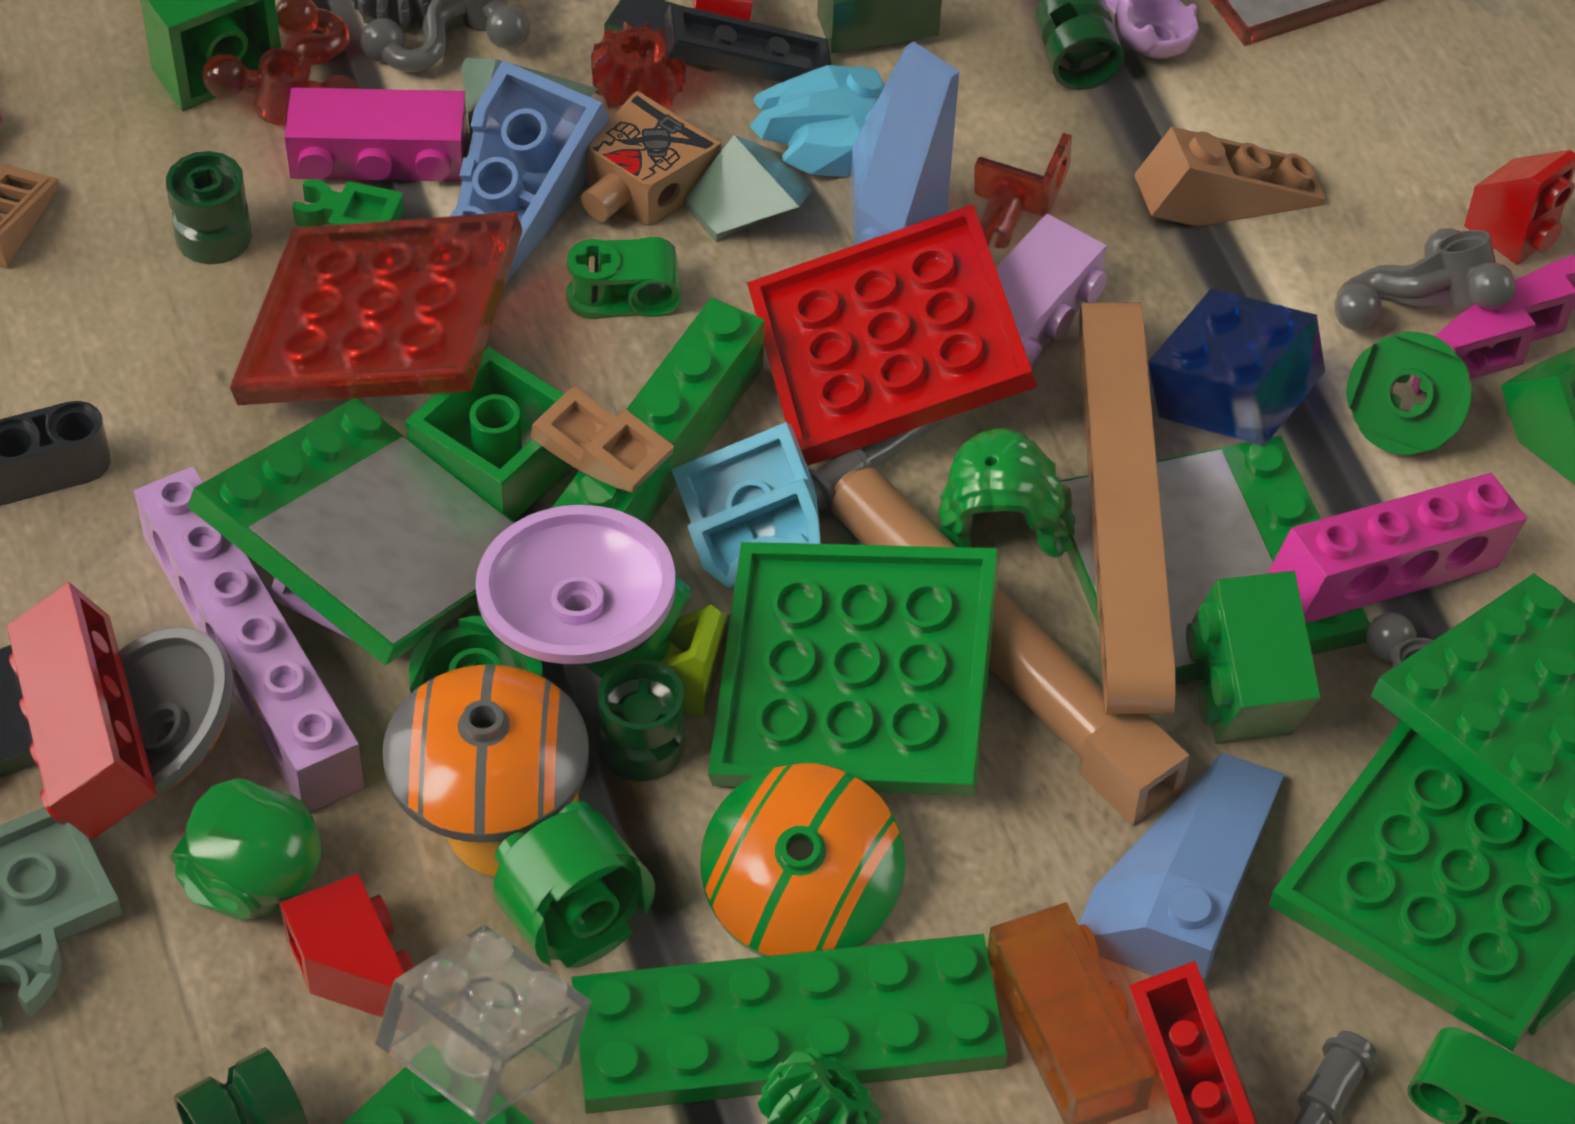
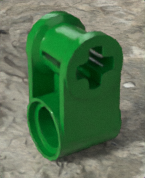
(629, 276)

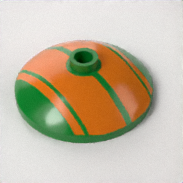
(813, 903)

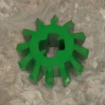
(816, 1091)

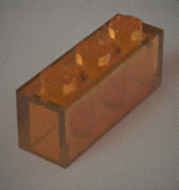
(1071, 1017)

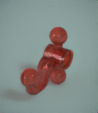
(285, 66)

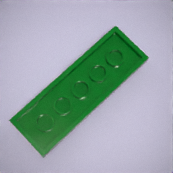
(730, 1022)

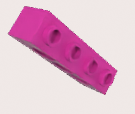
(1400, 545)

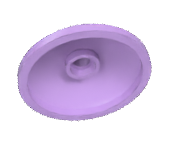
(575, 584)

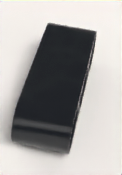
(51, 450)

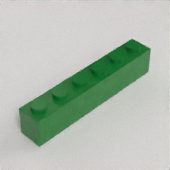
(685, 403)

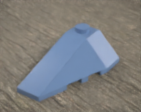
(905, 147)
(528, 152)
(1184, 875)

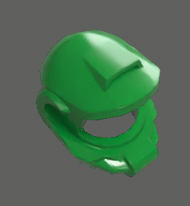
(247, 850)

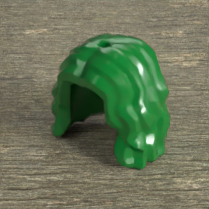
(1007, 473)

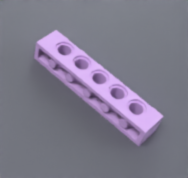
(267, 663)

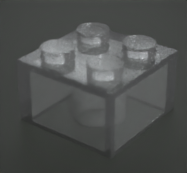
(482, 1023)

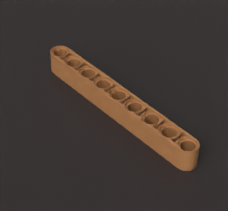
(1125, 512)

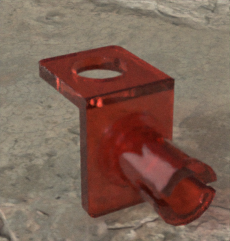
(1015, 190)

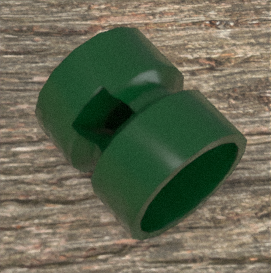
(1079, 42)
(209, 207)
(641, 719)
(254, 1094)

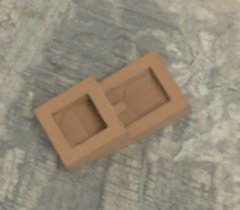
(606, 447)

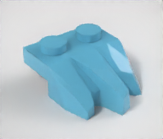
(818, 116)
(748, 495)

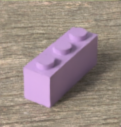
(1049, 279)

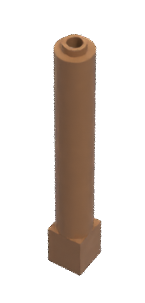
(1121, 754)

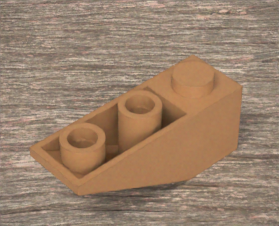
(1219, 180)

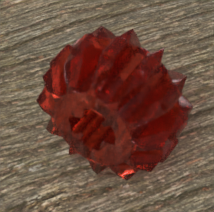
(636, 62)

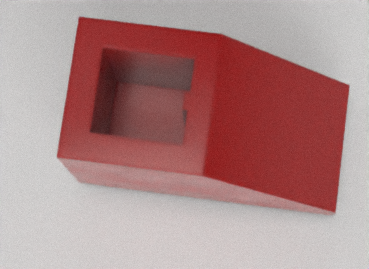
(1523, 203)
(344, 944)

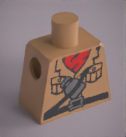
(645, 162)

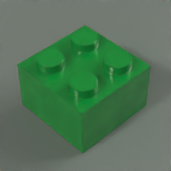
(190, 32)
(487, 434)
(1253, 657)

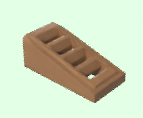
(25, 214)

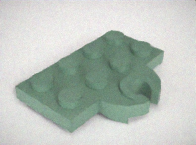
(47, 894)

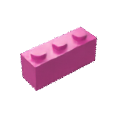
(376, 134)

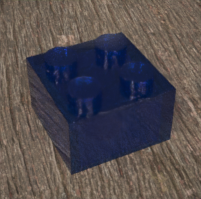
(1237, 366)

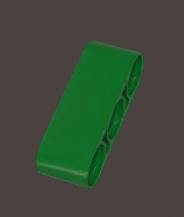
(1481, 1083)

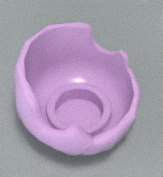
(1157, 26)

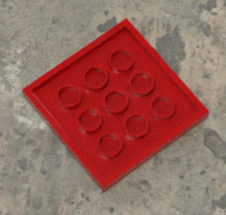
(890, 335)

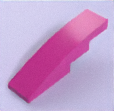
(1501, 337)

